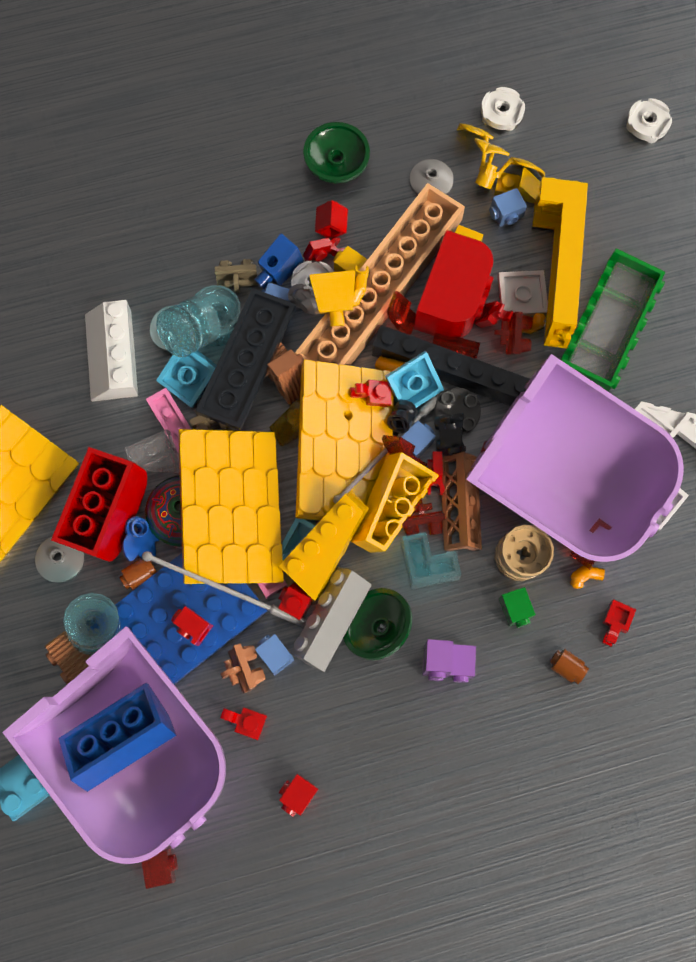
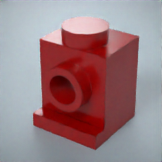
(191, 625)

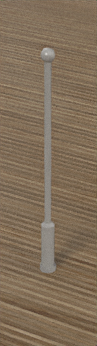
(423, 412)
(273, 609)

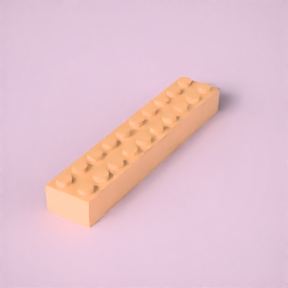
(392, 268)

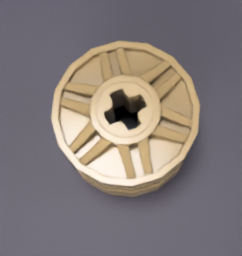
(534, 545)

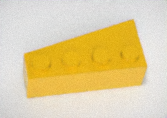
(392, 500)
(323, 547)

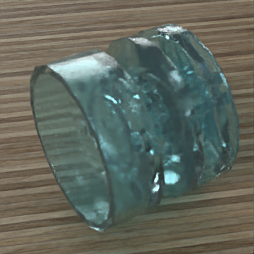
(227, 308)
(188, 326)
(85, 612)

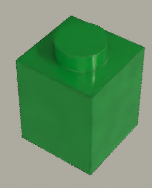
(517, 607)

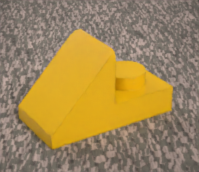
(526, 183)

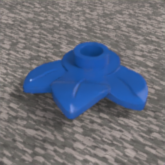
(139, 542)

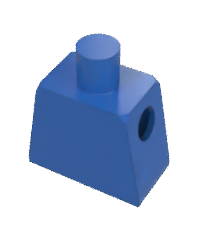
(278, 262)

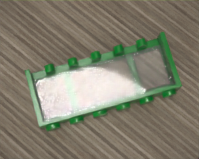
(613, 319)

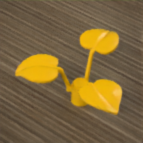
(488, 171)

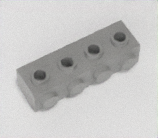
(330, 618)

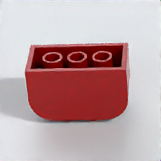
(455, 287)
(100, 504)

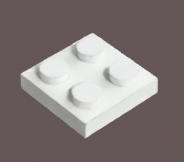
(523, 292)

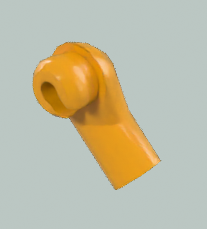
(538, 323)
(583, 574)

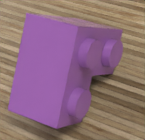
(445, 660)

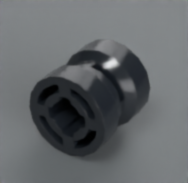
(402, 416)

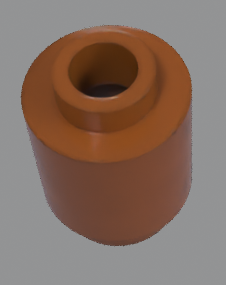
(137, 573)
(569, 666)

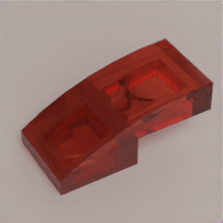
(400, 313)
(397, 444)

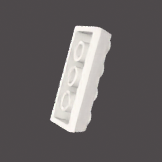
(111, 351)

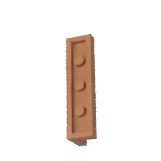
(466, 501)

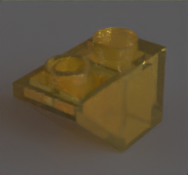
(287, 425)

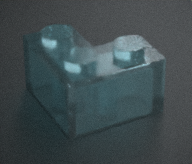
(424, 568)

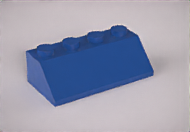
(116, 737)

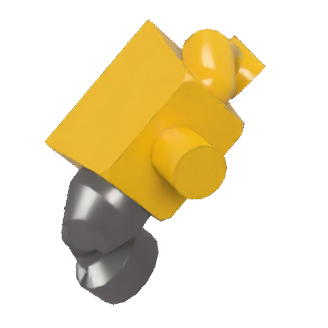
(333, 294)

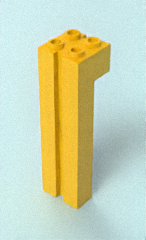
(563, 209)

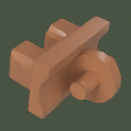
(238, 668)

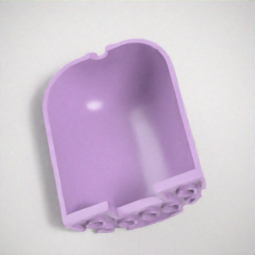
(578, 457)
(152, 798)

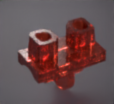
(512, 332)
(433, 520)

